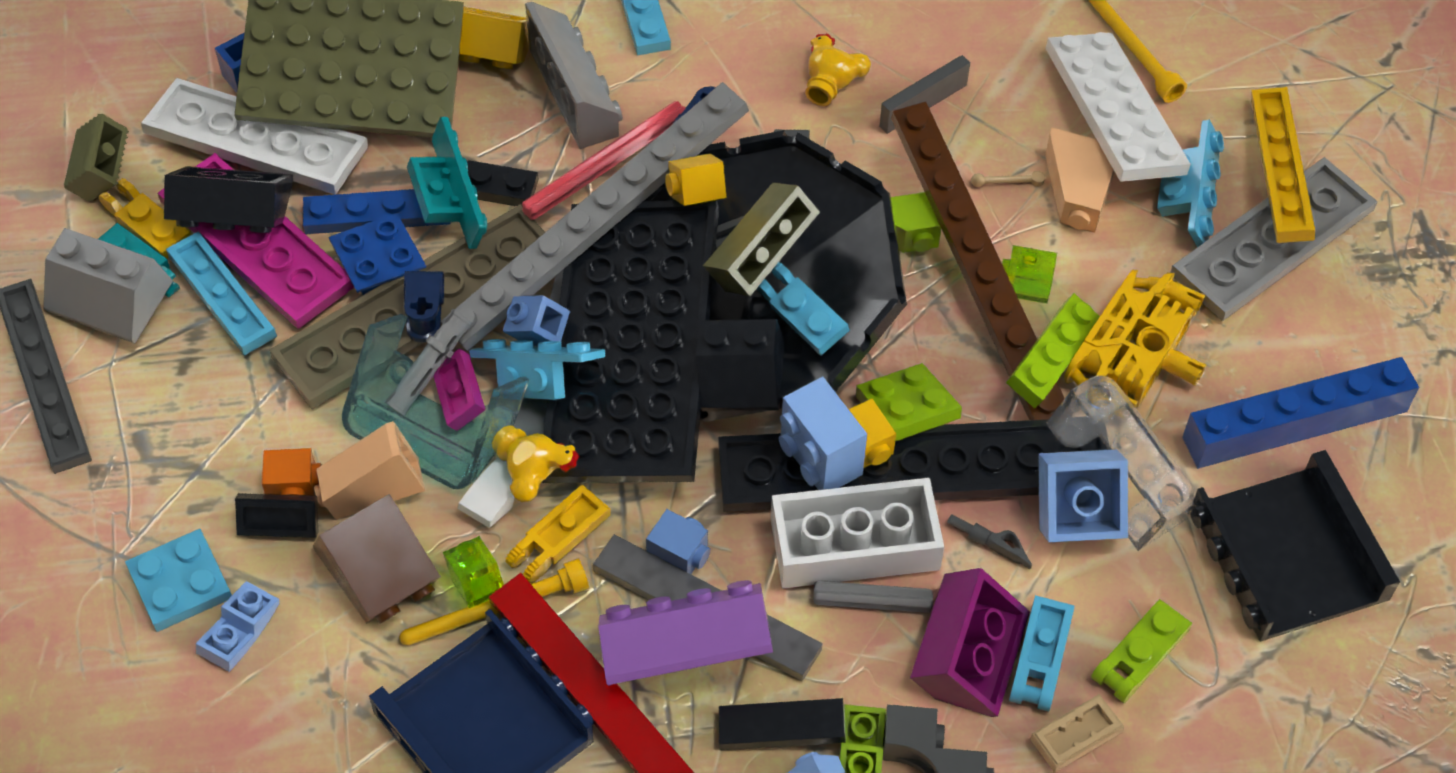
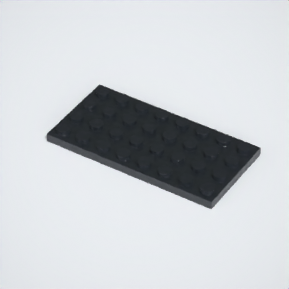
(643, 303)

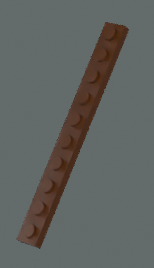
(970, 245)

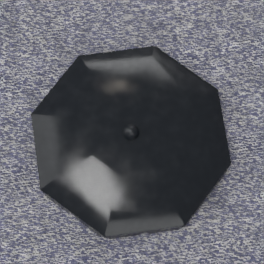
(842, 256)

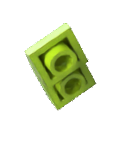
(863, 739)

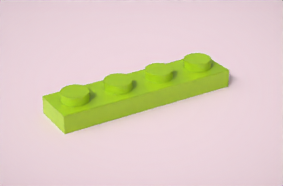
(1053, 351)

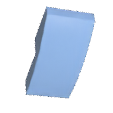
(239, 627)

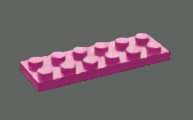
(278, 264)

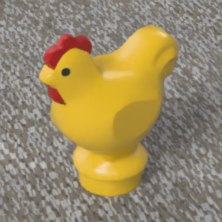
(832, 69)
(531, 459)

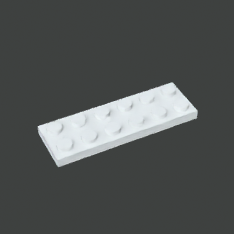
(1117, 107)
(207, 123)

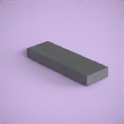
(929, 89)

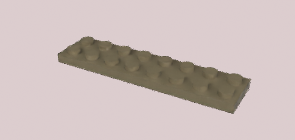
(325, 355)

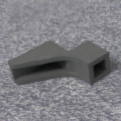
(918, 741)

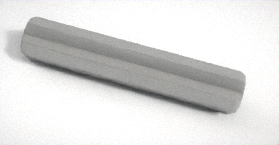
(873, 596)

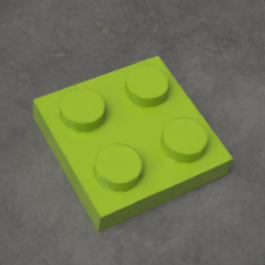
(911, 400)

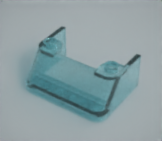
(443, 453)

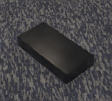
(276, 515)

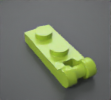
(1142, 650)

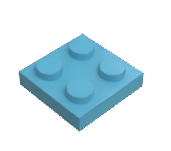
(178, 580)

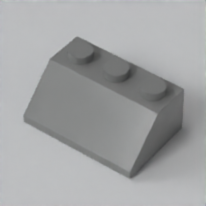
(102, 285)

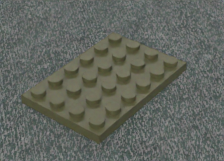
(351, 64)

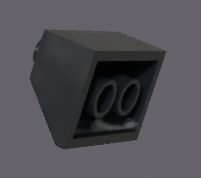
(226, 198)

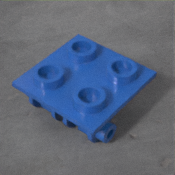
(377, 253)

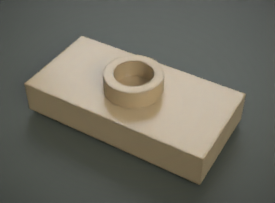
(1077, 733)

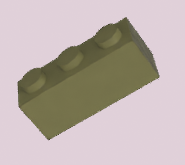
(761, 239)

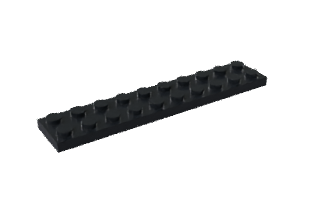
(957, 458)

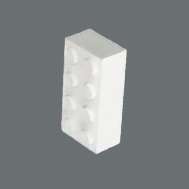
(856, 532)

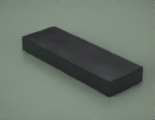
(782, 724)

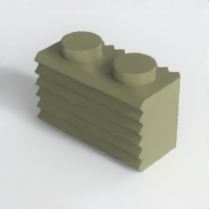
(96, 157)

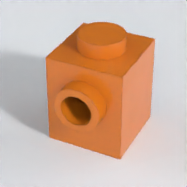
(289, 472)

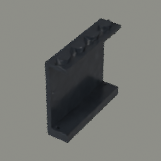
(1295, 549)

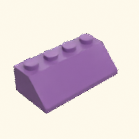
(684, 632)

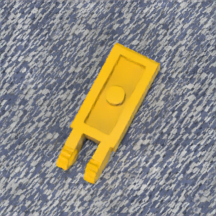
(144, 218)
(559, 532)

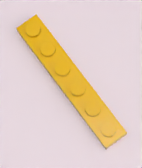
(1282, 165)

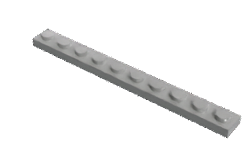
(599, 212)

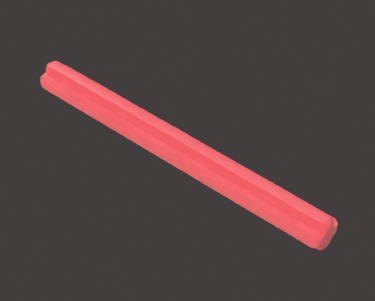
(601, 162)

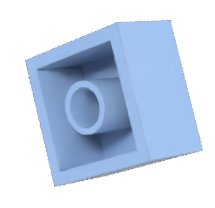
(822, 436)
(1083, 495)

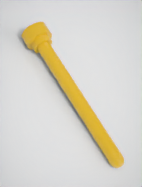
(1168, 84)
(569, 579)

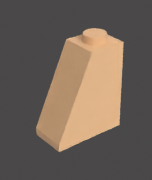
(1078, 178)
(369, 471)

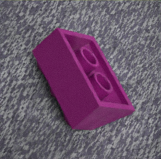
(970, 642)

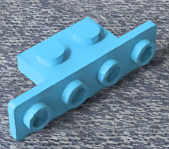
(1195, 190)
(538, 363)

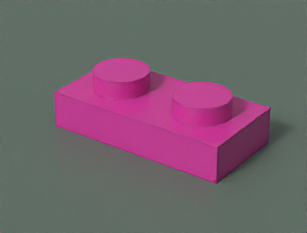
(458, 390)

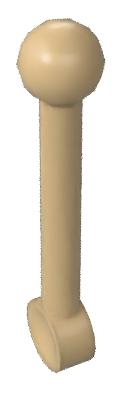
(1036, 178)

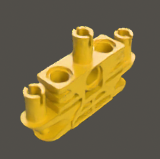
(1126, 321)

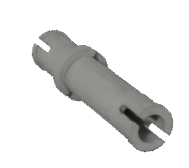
(432, 356)

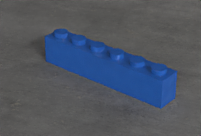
(1299, 412)

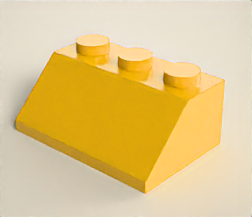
(493, 37)

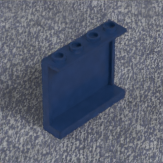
(485, 709)

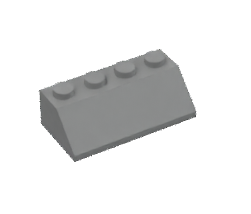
(572, 76)

